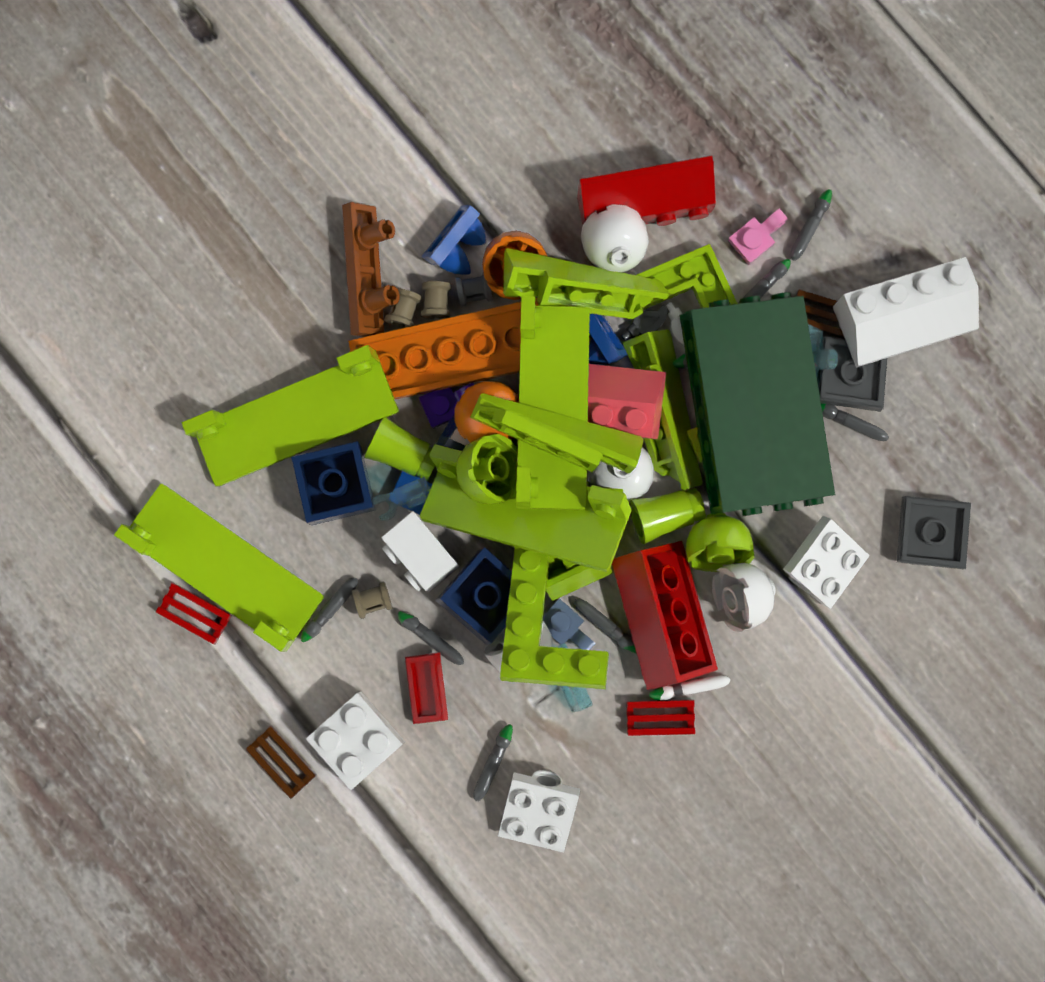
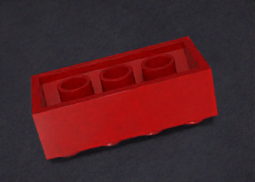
(655, 192)
(664, 615)

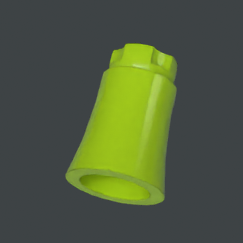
(400, 450)
(666, 513)

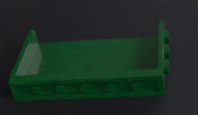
(757, 404)

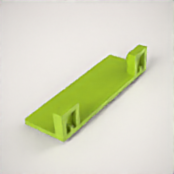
(555, 380)
(294, 417)
(576, 536)
(222, 567)

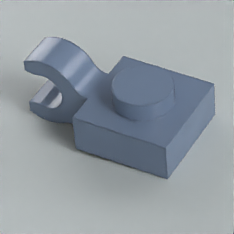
(564, 625)

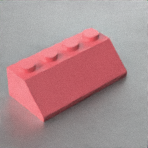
(626, 399)

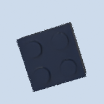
(333, 483)
(480, 596)

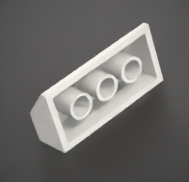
(909, 312)

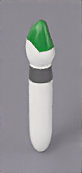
(689, 687)

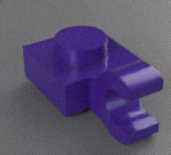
(441, 404)

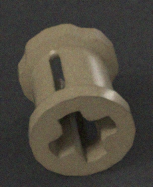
(436, 299)
(402, 312)
(372, 600)

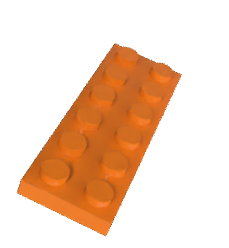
(449, 350)

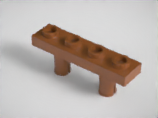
(365, 292)

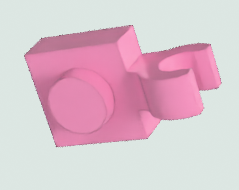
(755, 238)

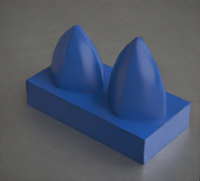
(445, 248)
(605, 345)

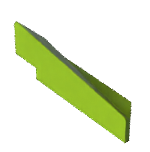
(578, 285)
(560, 435)
(672, 451)

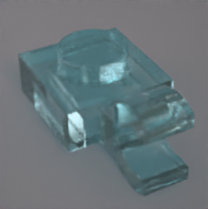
(410, 494)

